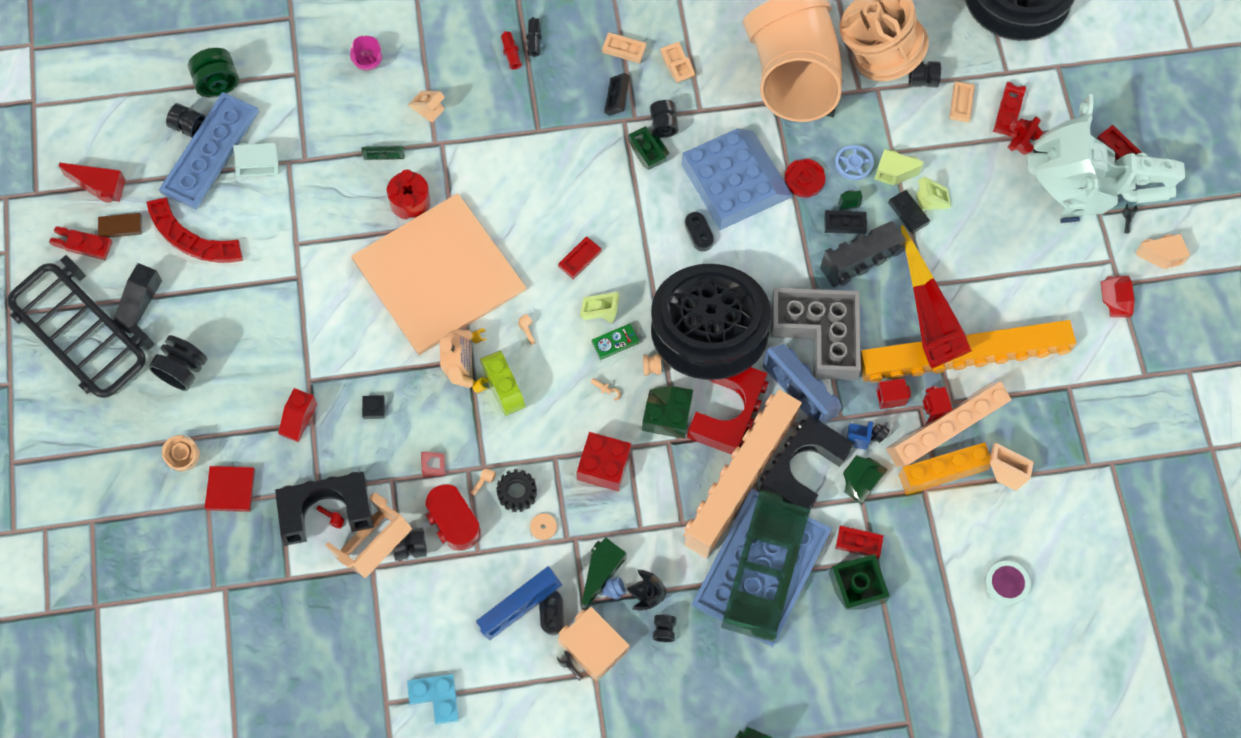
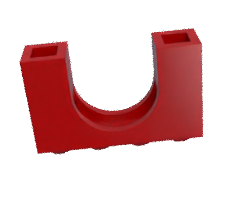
(729, 434)

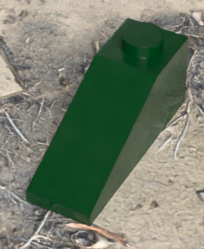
(604, 563)

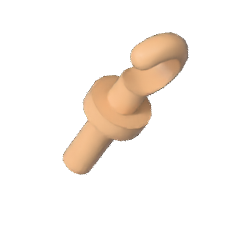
(605, 388)

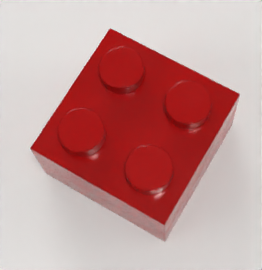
(603, 461)

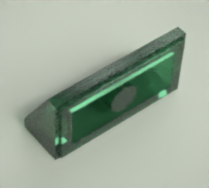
(383, 152)

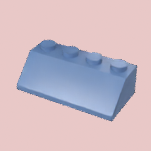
(800, 383)

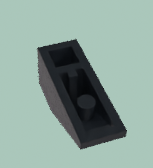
(136, 296)

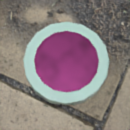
(1007, 583)

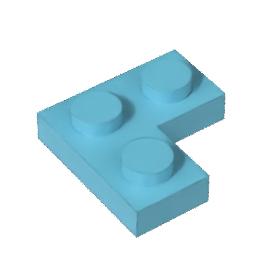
(439, 691)

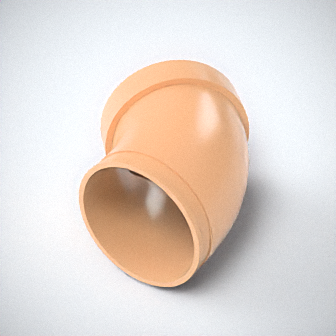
(796, 57)

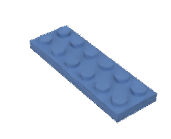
(209, 150)

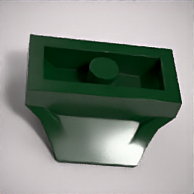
(647, 148)
(862, 477)

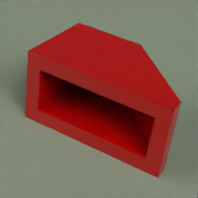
(297, 414)

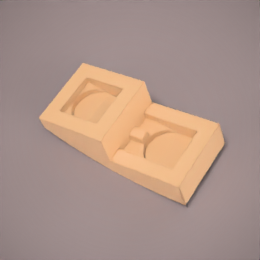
(677, 62)

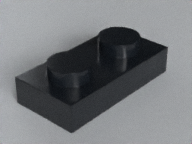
(617, 94)
(909, 211)
(845, 222)

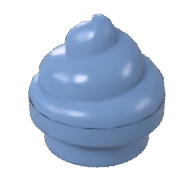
(614, 588)

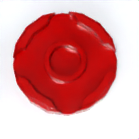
(805, 178)

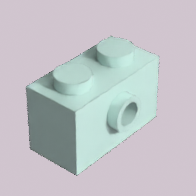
(255, 159)

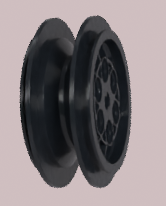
(1020, 18)
(710, 321)

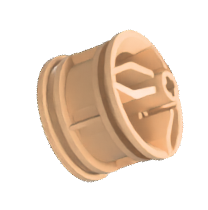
(884, 37)

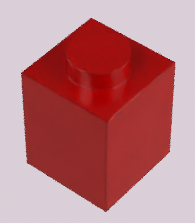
(893, 393)

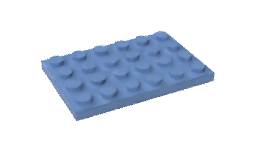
(717, 585)

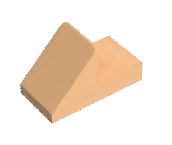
(428, 104)

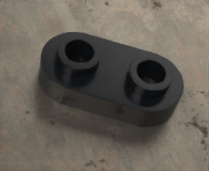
(699, 230)
(552, 613)

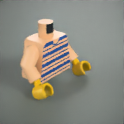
(457, 358)

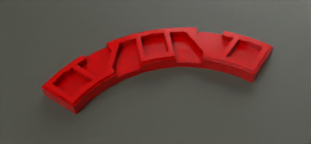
(189, 242)

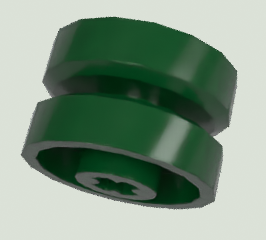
(213, 72)

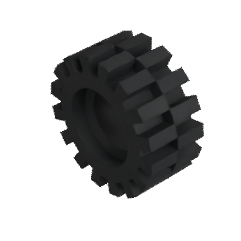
(516, 503)

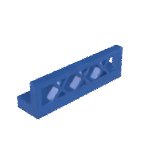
(518, 603)

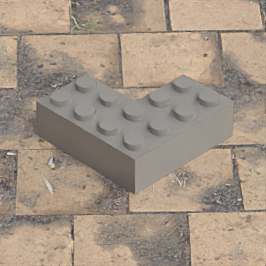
(826, 317)

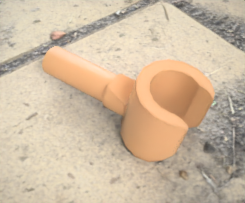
(523, 323)
(486, 475)

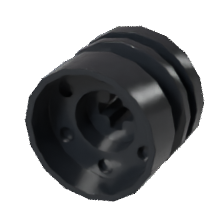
(179, 359)

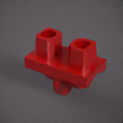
(1022, 132)

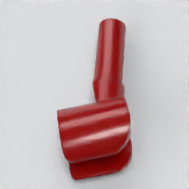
(336, 519)

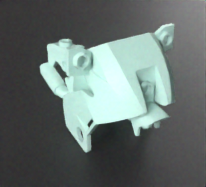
(1083, 161)

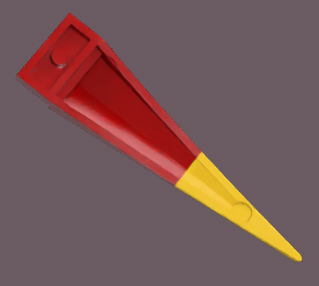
(939, 328)

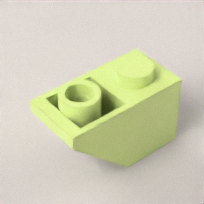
(897, 168)

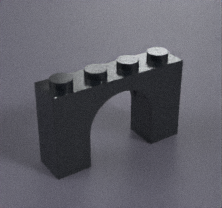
(811, 437)
(297, 499)

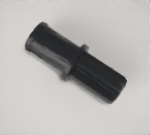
(533, 37)

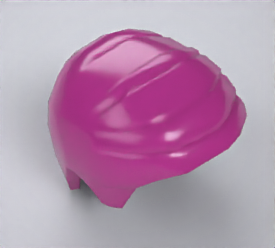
(366, 53)

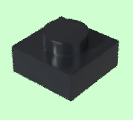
(373, 407)

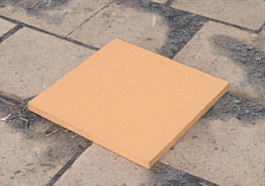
(438, 273)

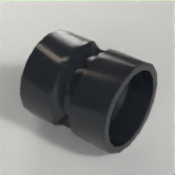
(926, 74)
(664, 118)
(183, 119)
(417, 550)

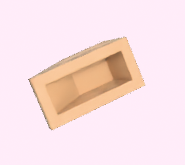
(1010, 467)

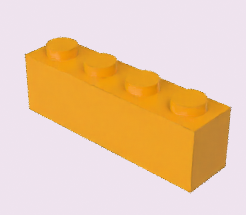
(945, 468)

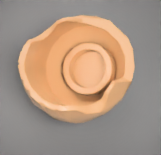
(180, 453)

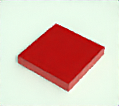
(229, 489)

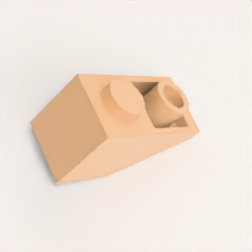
(1164, 252)

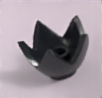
(649, 591)

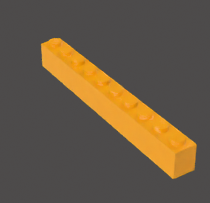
(986, 348)

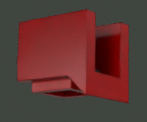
(936, 403)

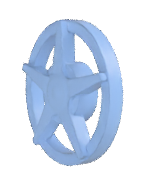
(854, 162)

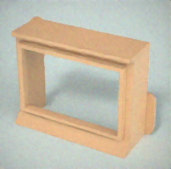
(380, 546)

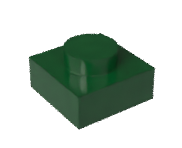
(850, 199)

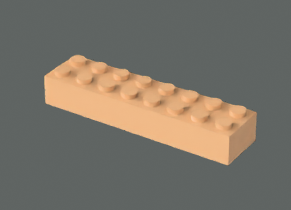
(744, 470)

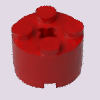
(408, 194)

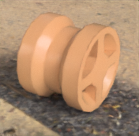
(651, 364)

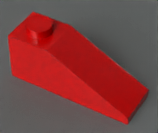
(100, 182)

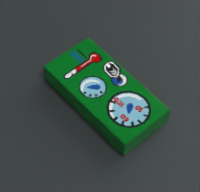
(615, 341)

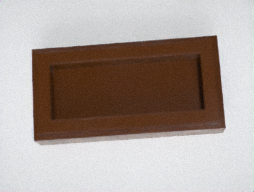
(120, 225)

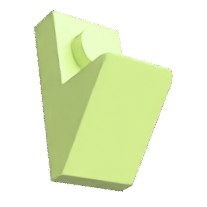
(932, 195)
(600, 306)

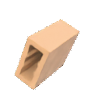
(593, 643)

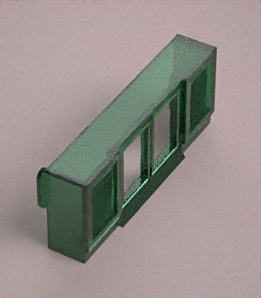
(781, 526)

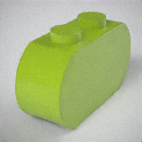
(502, 383)

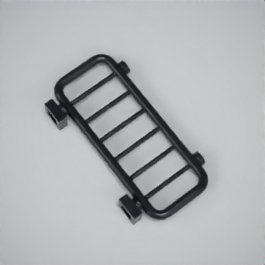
(134, 343)

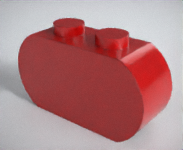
(452, 517)

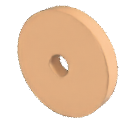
(538, 521)

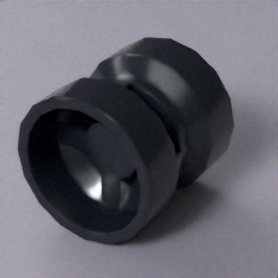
(664, 628)

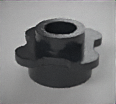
(880, 432)

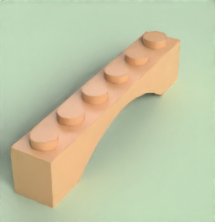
(947, 426)

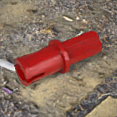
(510, 50)

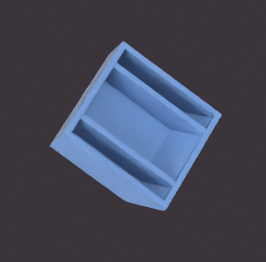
(734, 177)

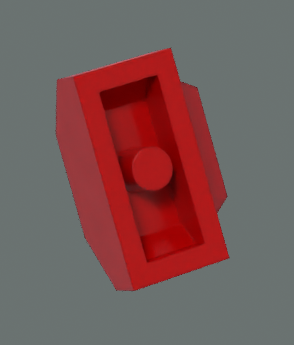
(1118, 295)

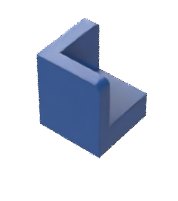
(860, 435)

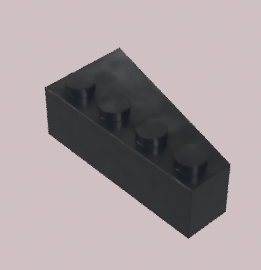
(862, 254)

